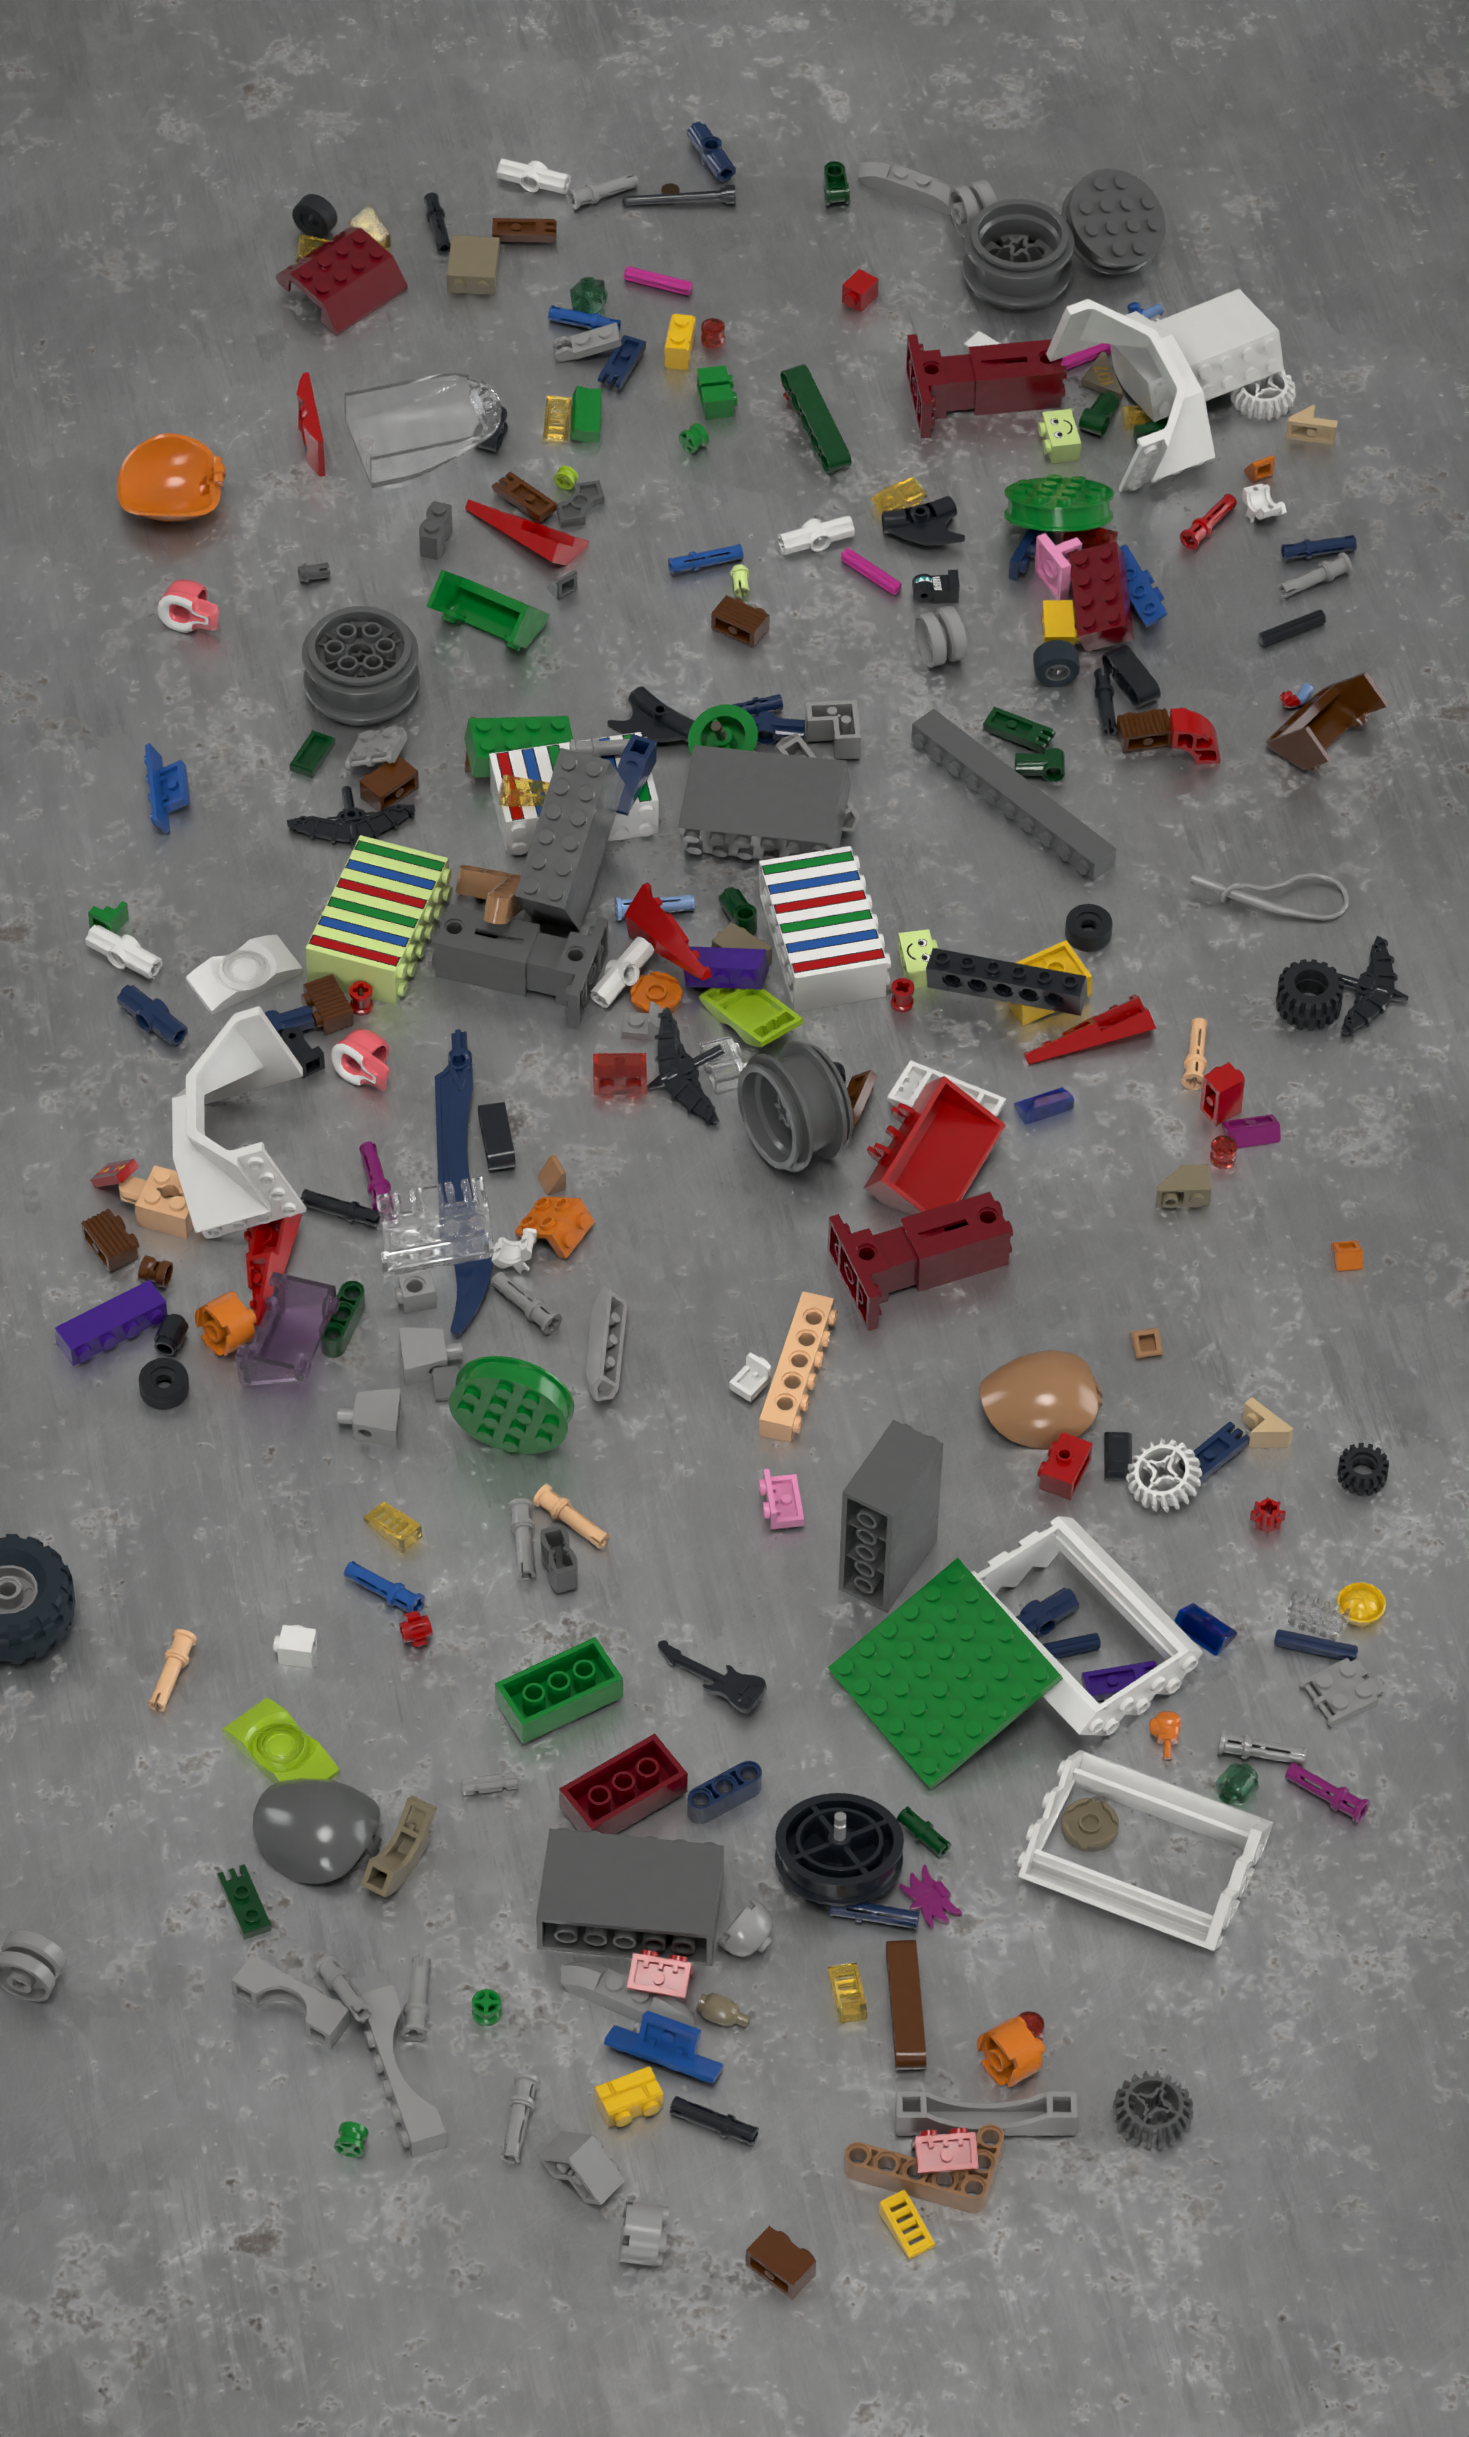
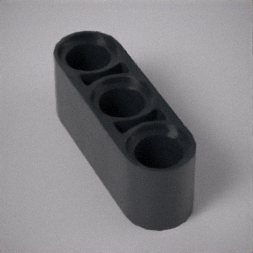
(1131, 676)
(496, 1136)

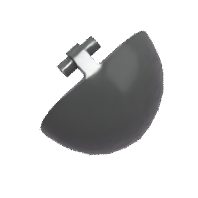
(316, 1829)

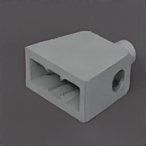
(424, 1350)
(374, 1416)

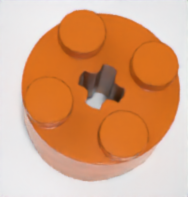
(225, 1323)
(1010, 2052)

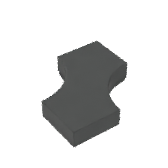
(574, 510)

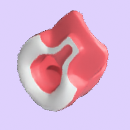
(186, 607)
(362, 1059)

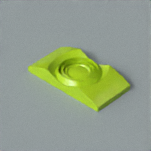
(751, 1013)
(279, 1745)

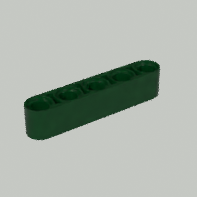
(815, 418)

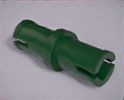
(923, 1831)

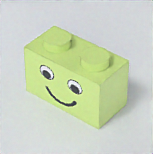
(1060, 436)
(914, 954)

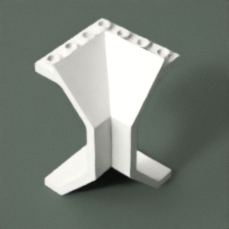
(1187, 435)
(242, 1185)

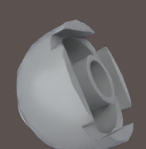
(748, 1931)

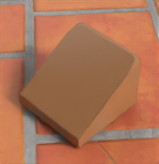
(552, 1176)
(1146, 1343)

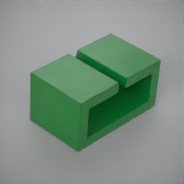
(716, 392)

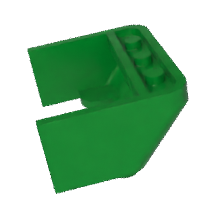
(486, 609)

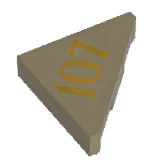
(1102, 377)

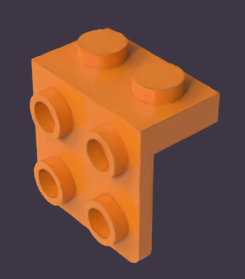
(560, 1221)

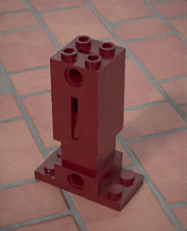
(985, 380)
(921, 1252)

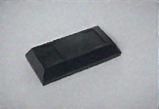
(1117, 1455)

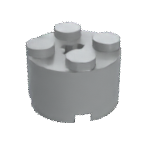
(643, 2233)

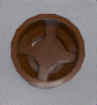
(155, 1271)

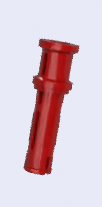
(1203, 526)

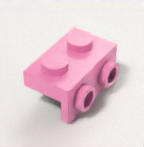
(782, 1500)

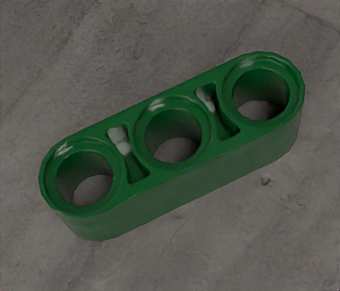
(344, 1322)

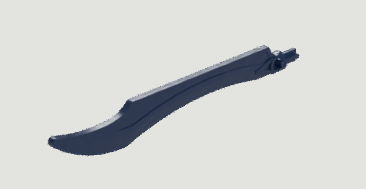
(453, 1101)

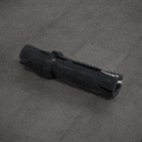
(433, 205)
(1104, 693)
(350, 1210)
(713, 2120)

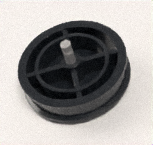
(839, 1849)

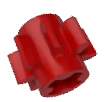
(1267, 1515)
(415, 1629)

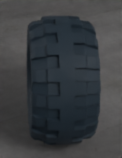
(34, 1598)

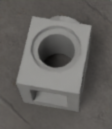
(416, 1292)

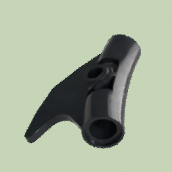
(923, 523)
(653, 719)

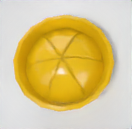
(1364, 1601)

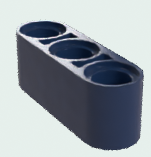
(719, 1803)

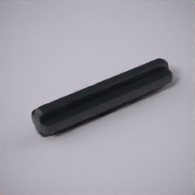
(1292, 628)

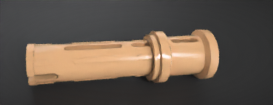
(1195, 1061)
(561, 1509)
(175, 1659)

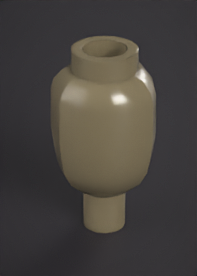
(721, 2010)

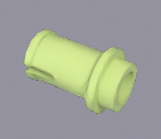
(740, 575)

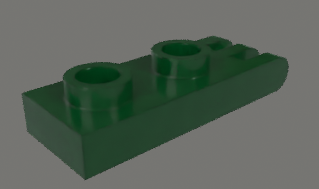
(1018, 729)
(244, 1903)

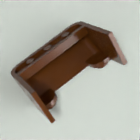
(1324, 719)

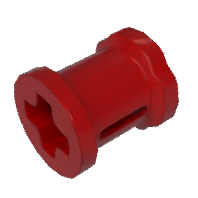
(902, 995)
(367, 1003)

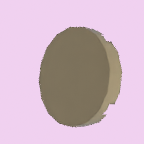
(1089, 1825)

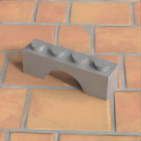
(262, 1983)

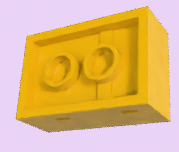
(1059, 958)

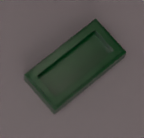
(312, 754)

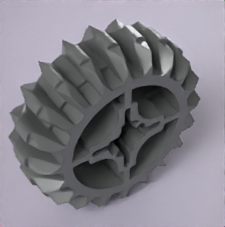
(1163, 2122)

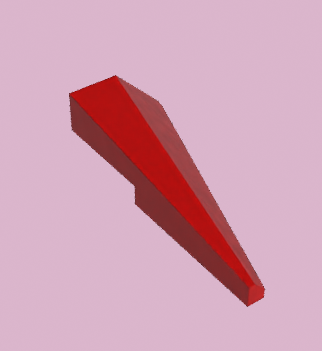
(548, 542)
(651, 922)
(1108, 1026)
(268, 1253)

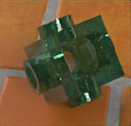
(588, 295)

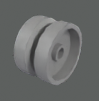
(968, 202)
(940, 636)
(30, 1965)

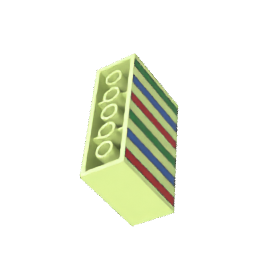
(379, 918)

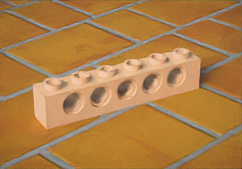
(797, 1367)

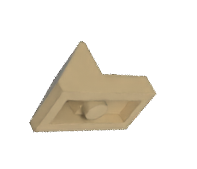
(1307, 428)
(1268, 1429)

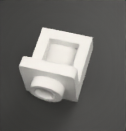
(751, 1378)

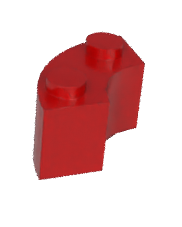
(1195, 735)

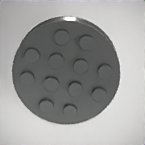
(1114, 221)

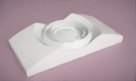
(243, 973)
(917, 1076)

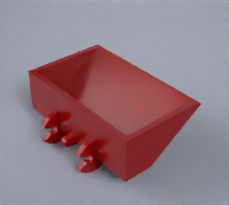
(934, 1150)

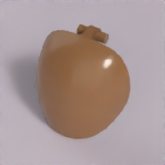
(1041, 1397)

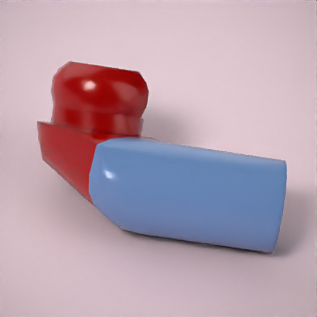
(1290, 701)

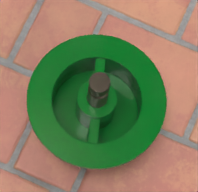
(724, 728)

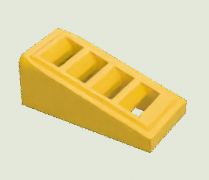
(897, 2207)

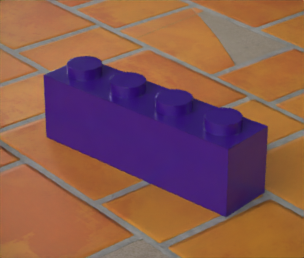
(111, 1323)

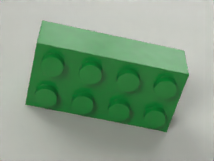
(511, 733)
(559, 1690)

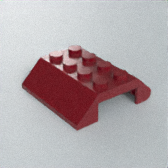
(346, 278)

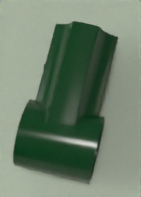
(1098, 416)
(1048, 764)
(739, 910)

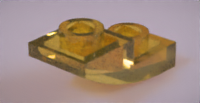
(900, 495)

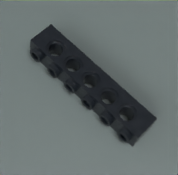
(1006, 981)

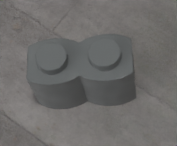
(435, 530)
(559, 1558)

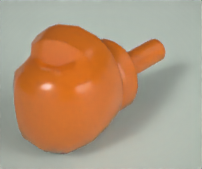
(1166, 1729)

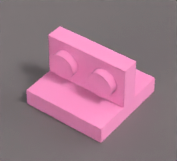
(1053, 564)

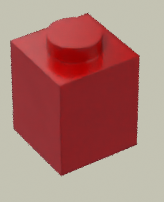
(860, 290)

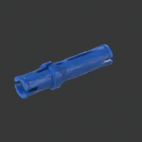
(579, 318)
(703, 559)

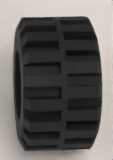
(1306, 1009)

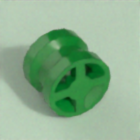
(693, 438)
(485, 2000)
(351, 2139)

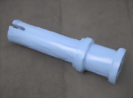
(669, 904)

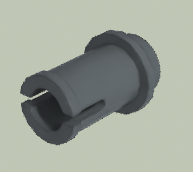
(312, 572)

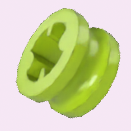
(565, 478)

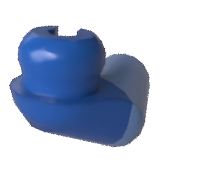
(1149, 312)

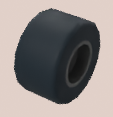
(1056, 663)

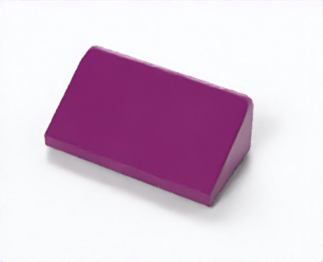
(1253, 1130)

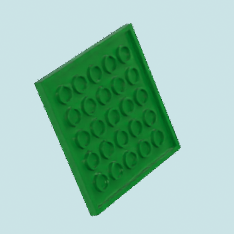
(945, 1673)

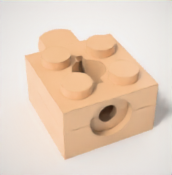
(154, 1204)

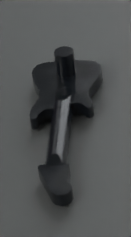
(740, 1689)

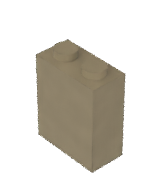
(473, 265)

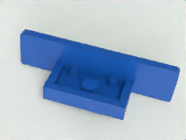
(1142, 595)
(167, 787)
(667, 2044)

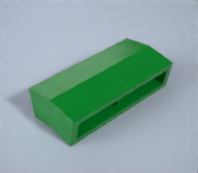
(586, 414)

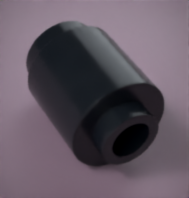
(170, 1334)

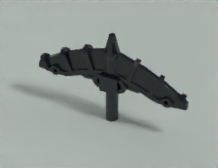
(351, 821)
(1373, 988)
(680, 1071)

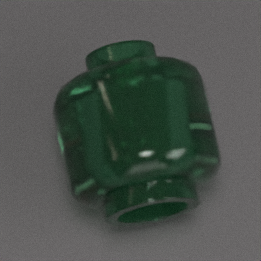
(1237, 1784)

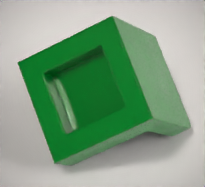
(109, 918)

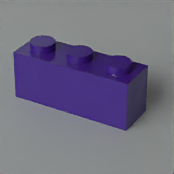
(731, 968)

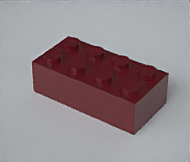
(1101, 596)
(624, 1788)

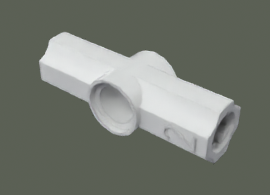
(533, 176)
(816, 535)
(123, 951)
(622, 972)

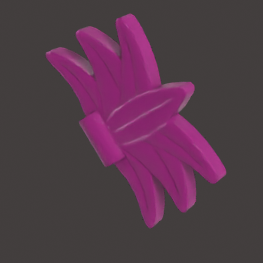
(930, 1898)

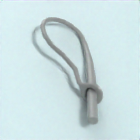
(1233, 892)

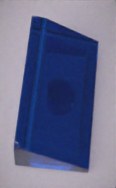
(1044, 1105)
(1205, 1629)

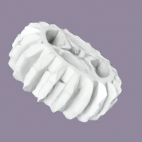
(1265, 397)
(1160, 1461)

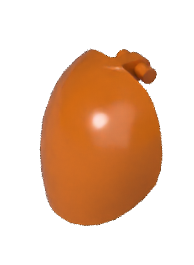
(170, 479)

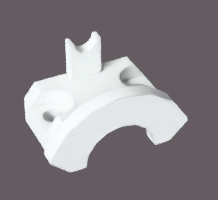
(1260, 503)
(514, 1253)

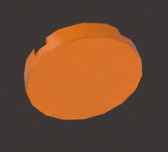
(656, 987)

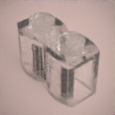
(725, 1069)

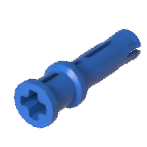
(395, 1594)

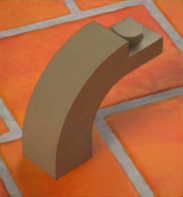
(396, 1862)

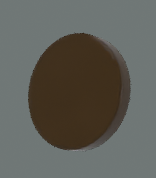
(670, 188)

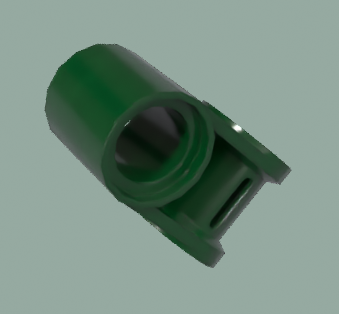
(835, 183)

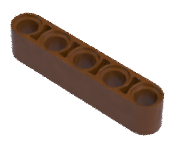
(906, 2005)

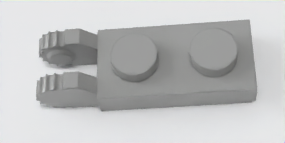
(587, 343)

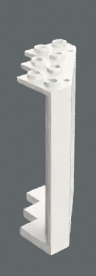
(1068, 1696)
(1161, 1801)

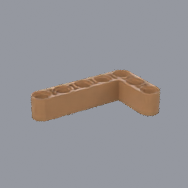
(495, 887)
(928, 2186)

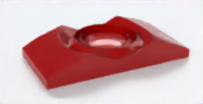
(310, 426)

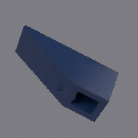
(634, 769)

